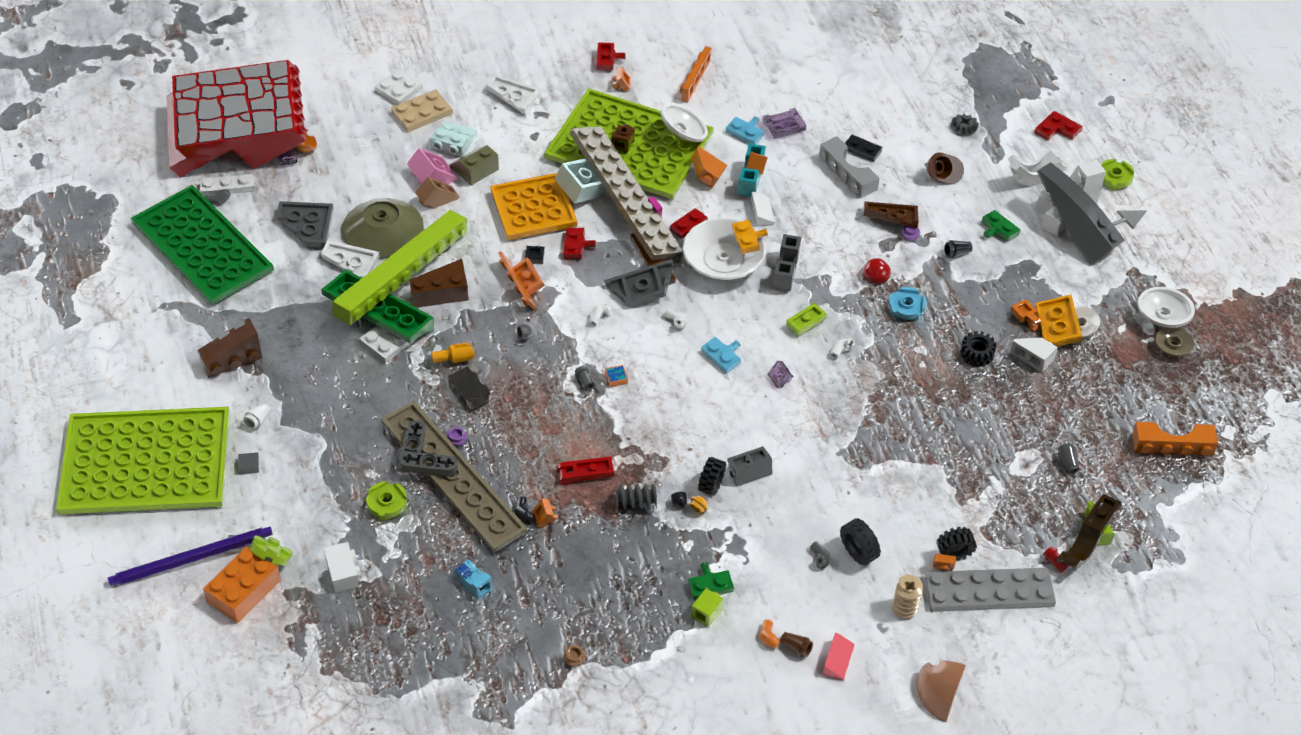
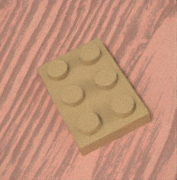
(421, 110)

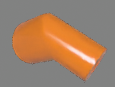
(767, 636)

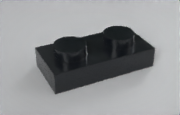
(863, 148)

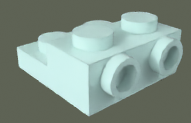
(453, 138)

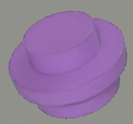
(910, 233)
(457, 436)

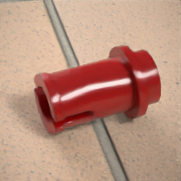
(1052, 554)

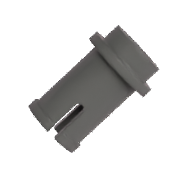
(582, 374)

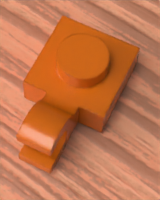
(1026, 312)

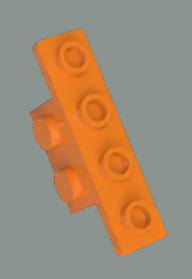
(525, 277)

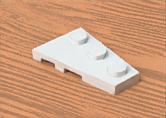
(513, 92)
(348, 257)

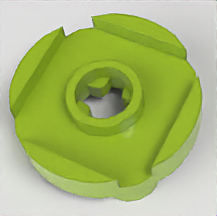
(1125, 172)
(390, 509)
(271, 549)

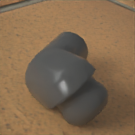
(219, 198)
(823, 555)

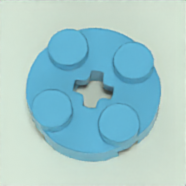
(908, 312)

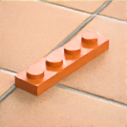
(696, 74)

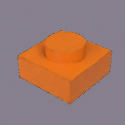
(944, 562)

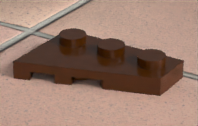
(894, 213)

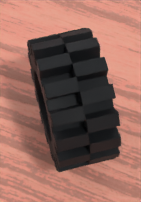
(978, 340)
(712, 476)
(957, 543)

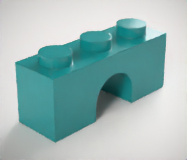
(750, 178)

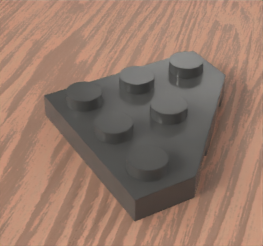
(307, 221)

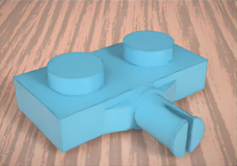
(745, 130)
(722, 354)

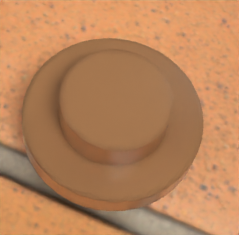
(574, 656)

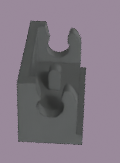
(750, 466)

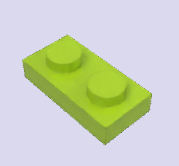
(806, 319)

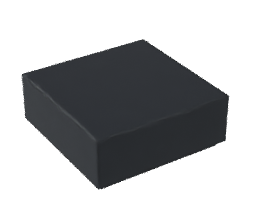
(535, 254)

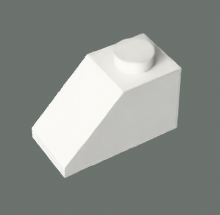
(1034, 351)

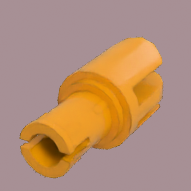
(455, 353)

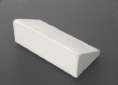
(762, 209)

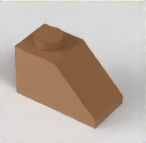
(436, 193)

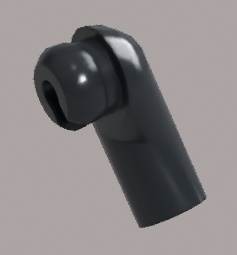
(522, 511)

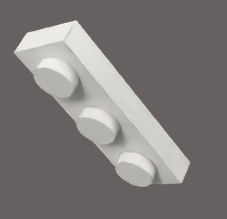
(234, 184)

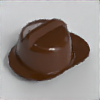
(945, 168)

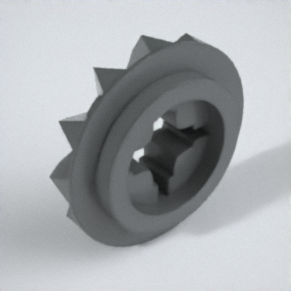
(964, 129)

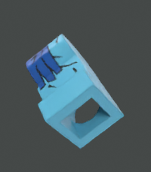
(473, 579)

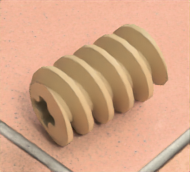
(907, 596)

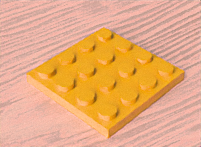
(533, 206)

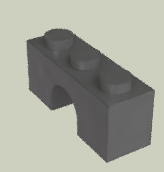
(787, 262)

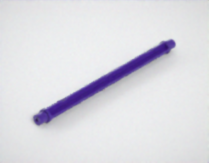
(188, 556)

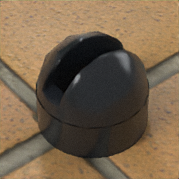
(679, 498)

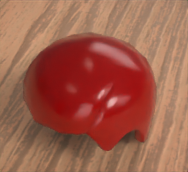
(876, 271)

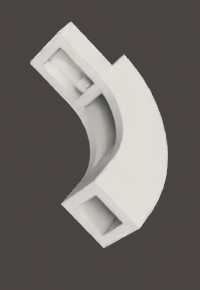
(1027, 172)

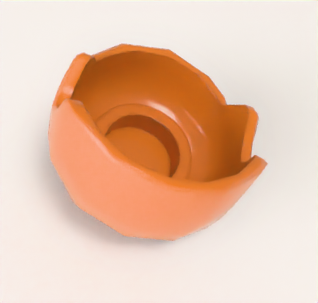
(309, 145)

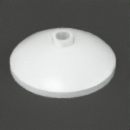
(683, 123)
(1166, 307)

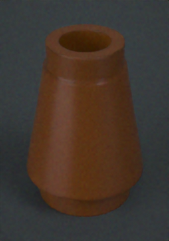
(796, 643)

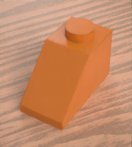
(707, 166)

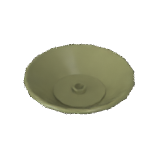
(382, 225)

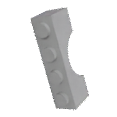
(860, 180)

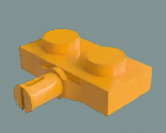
(747, 236)

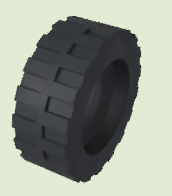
(860, 541)

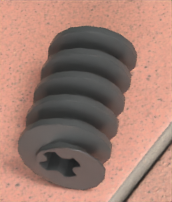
(636, 496)

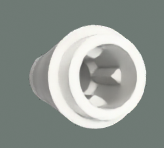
(256, 416)

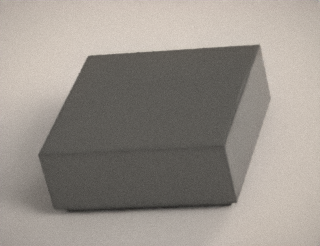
(248, 463)

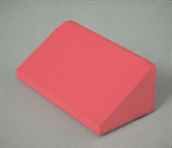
(838, 657)

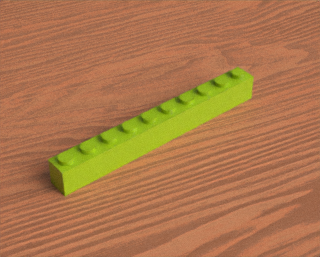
(399, 267)

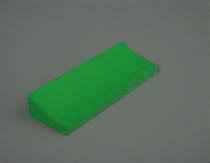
(390, 314)

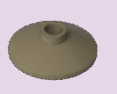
(1174, 341)

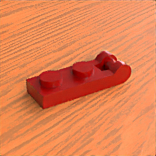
(585, 470)

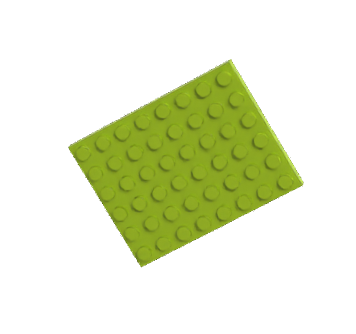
(656, 155)
(144, 460)

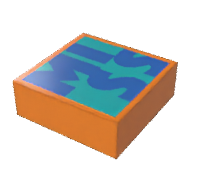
(616, 376)

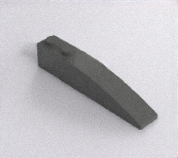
(1083, 218)

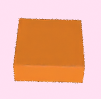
(757, 162)

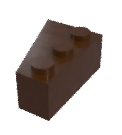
(440, 286)
(231, 351)

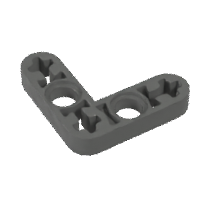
(416, 455)

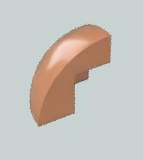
(939, 685)

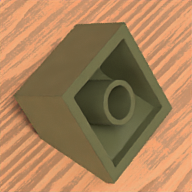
(476, 164)

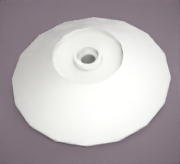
(715, 251)

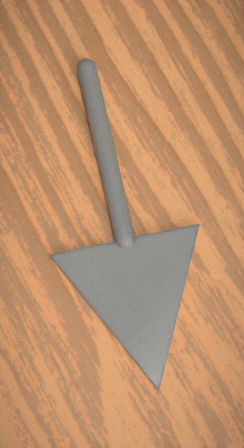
(1132, 217)

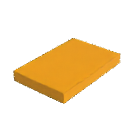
(1059, 320)

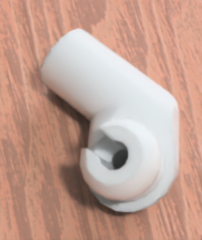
(599, 310)
(678, 318)
(842, 346)

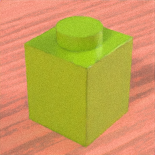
(707, 607)

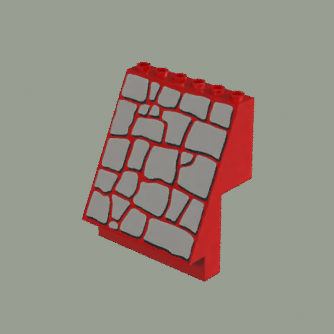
(235, 108)

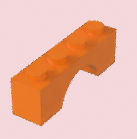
(1152, 439)

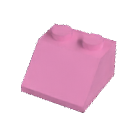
(427, 164)

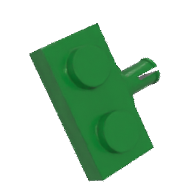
(999, 226)
(716, 582)

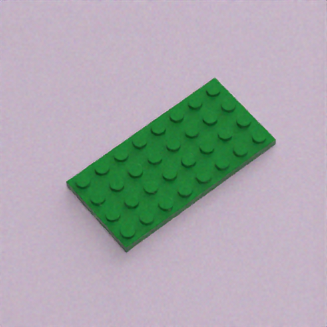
(202, 244)

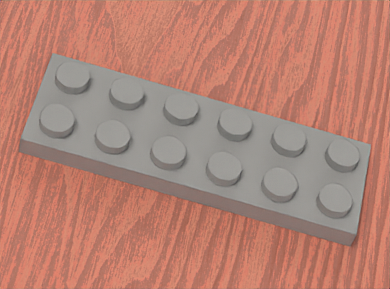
(990, 589)

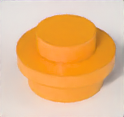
(698, 504)

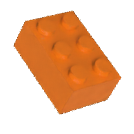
(241, 585)

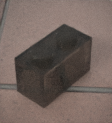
(468, 389)

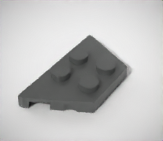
(642, 284)

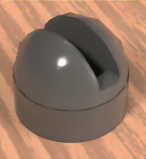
(524, 331)

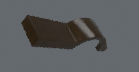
(1090, 532)

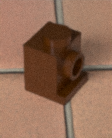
(623, 133)

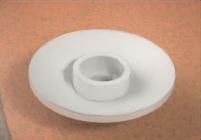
(1088, 320)

